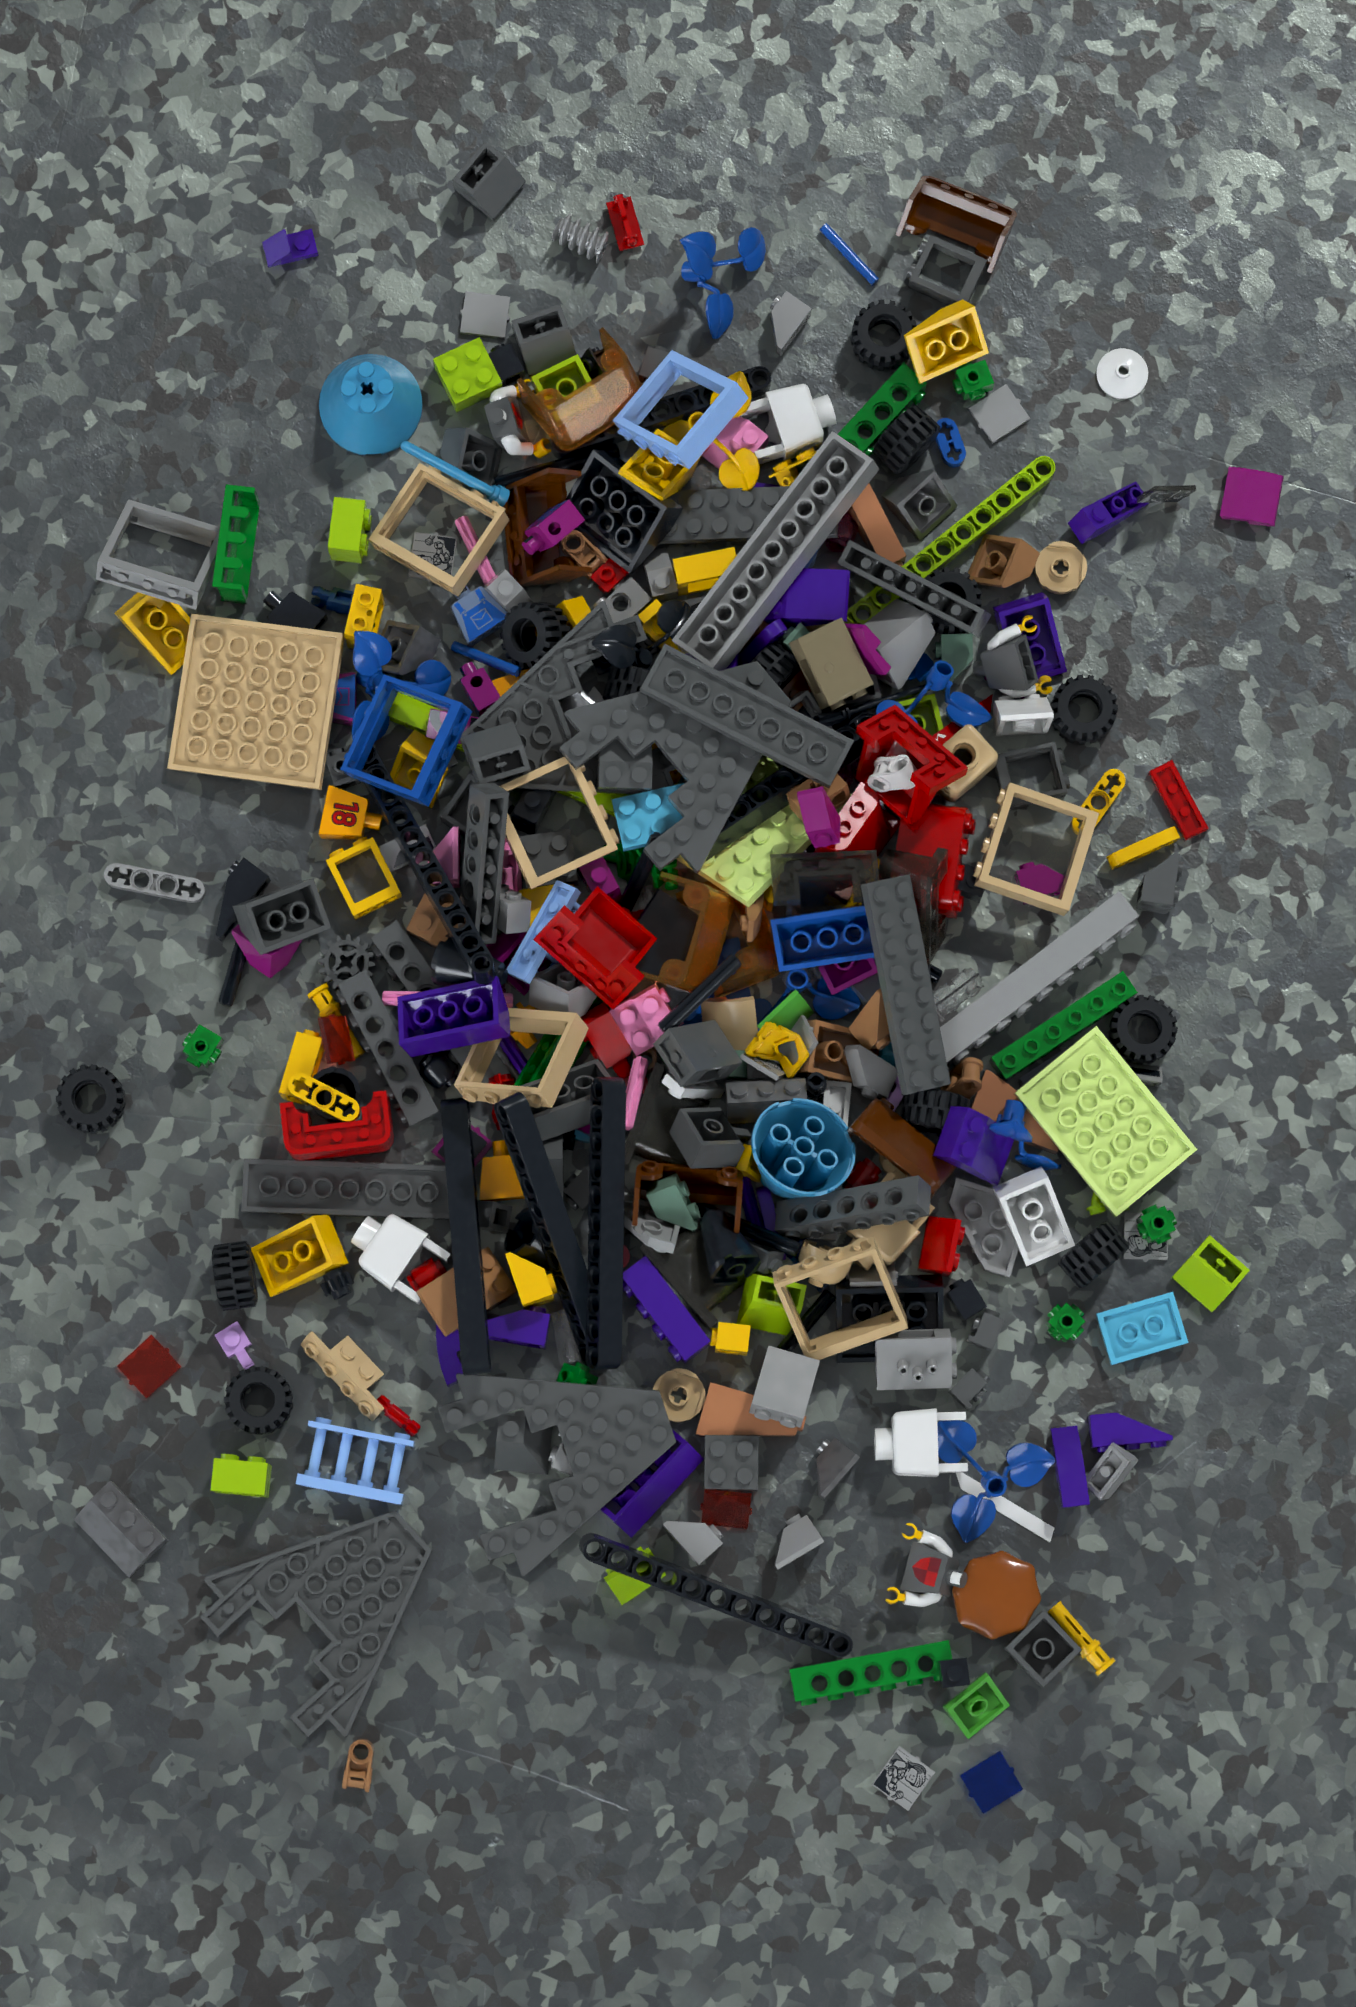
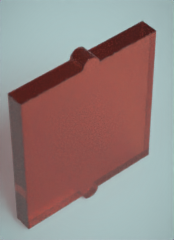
(336, 1039)
(149, 1366)
(726, 1508)

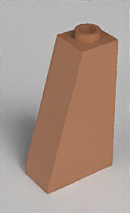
(875, 527)
(991, 1101)
(728, 1414)

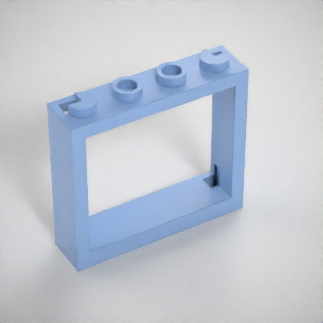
(703, 431)

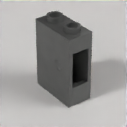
(697, 1053)

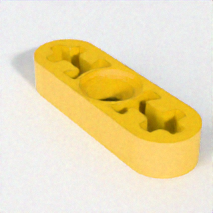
(1103, 782)
(1143, 847)
(309, 1081)

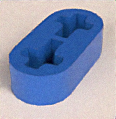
(955, 441)

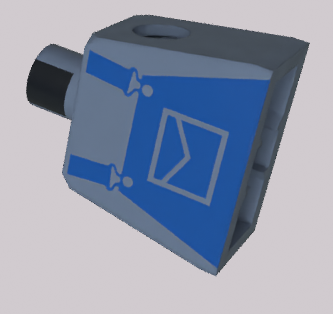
(477, 614)

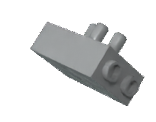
(915, 1360)

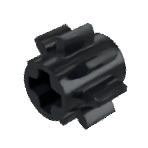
(337, 1283)

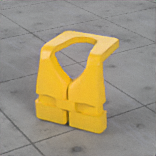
(767, 1043)

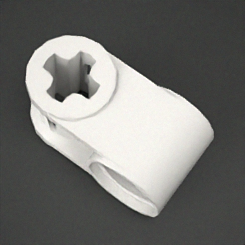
(892, 773)

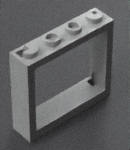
(151, 581)

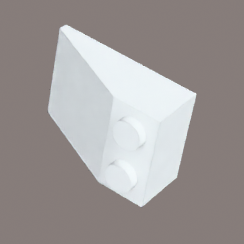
(1022, 716)
(1034, 1216)

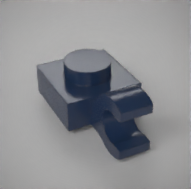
(336, 600)

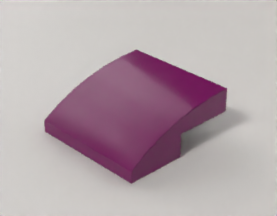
(1251, 496)
(866, 644)

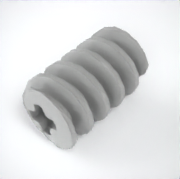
(580, 237)

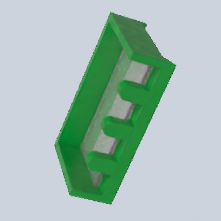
(236, 543)

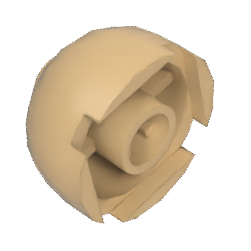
(828, 1277)

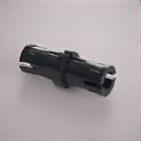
(821, 1084)

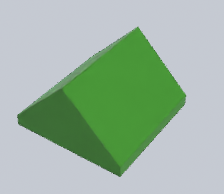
(976, 1705)

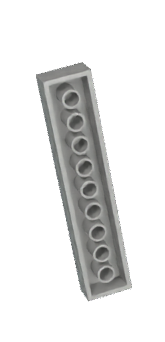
(776, 553)
(1036, 977)

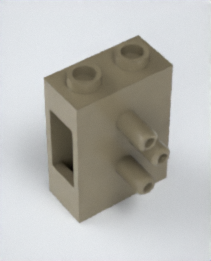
(831, 664)

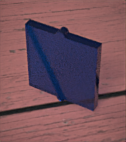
(991, 1782)

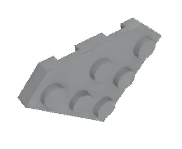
(984, 1226)
(650, 1229)

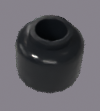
(438, 1069)

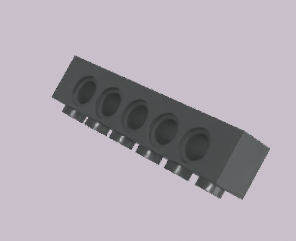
(914, 589)
(484, 857)
(395, 937)
(362, 984)
(853, 1208)

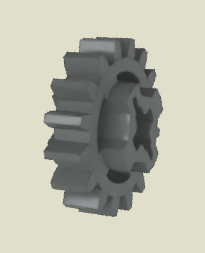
(356, 954)

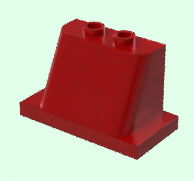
(896, 734)
(863, 823)
(598, 946)

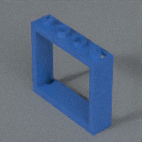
(439, 754)

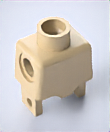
(983, 761)
(890, 1239)

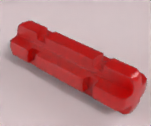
(398, 1416)

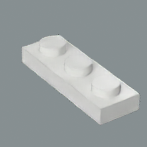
(702, 1090)

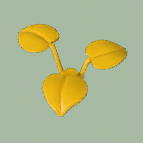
(743, 466)

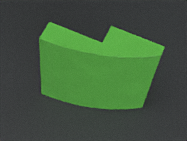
(788, 1011)

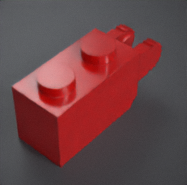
(607, 1040)

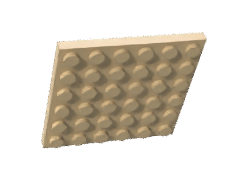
(256, 701)

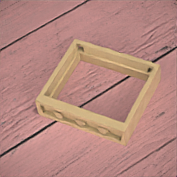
(401, 505)
(598, 813)
(989, 848)
(530, 1021)
(854, 1334)

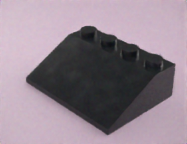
(619, 514)
(674, 928)
(920, 1297)

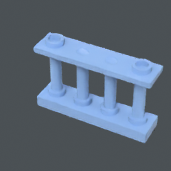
(531, 954)
(337, 1483)

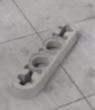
(155, 879)

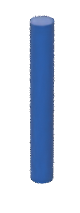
(849, 254)
(486, 658)

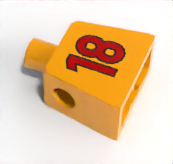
(346, 816)

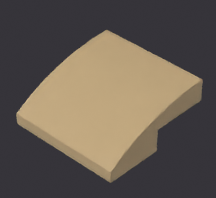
(734, 1017)

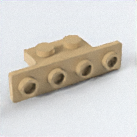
(349, 1370)

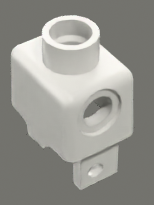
(794, 421)
(393, 1251)
(914, 1443)

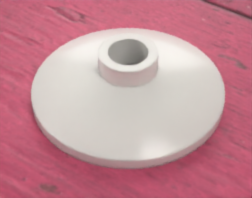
(1120, 385)

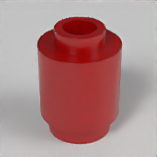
(863, 1174)
(425, 1273)

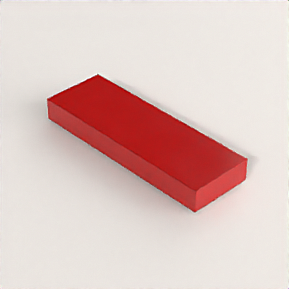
(1178, 800)

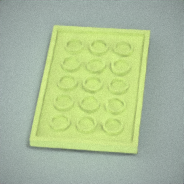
(745, 865)
(1105, 1121)

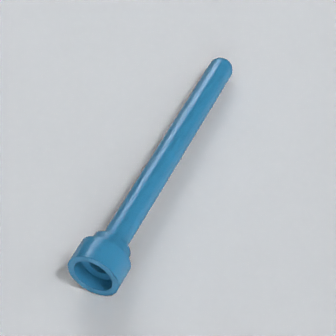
(497, 493)

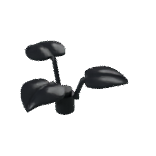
(619, 641)

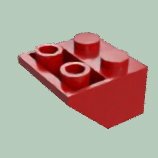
(939, 1246)

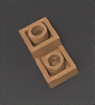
(752, 919)

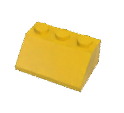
(531, 1282)

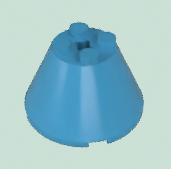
(370, 404)
(802, 1149)

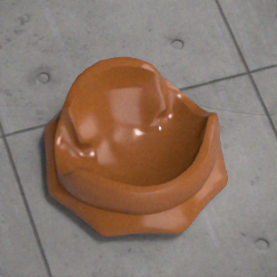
(997, 1595)

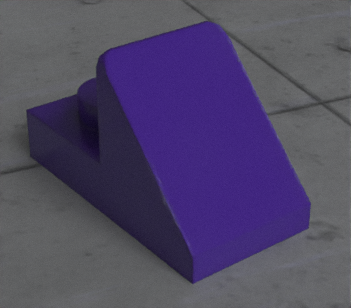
(288, 248)

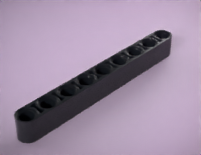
(676, 413)
(771, 793)

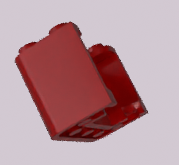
(947, 829)
(341, 1139)

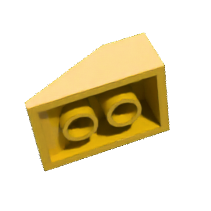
(946, 341)
(657, 474)
(159, 627)
(299, 1254)

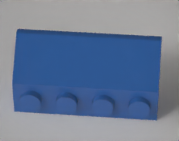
(822, 938)

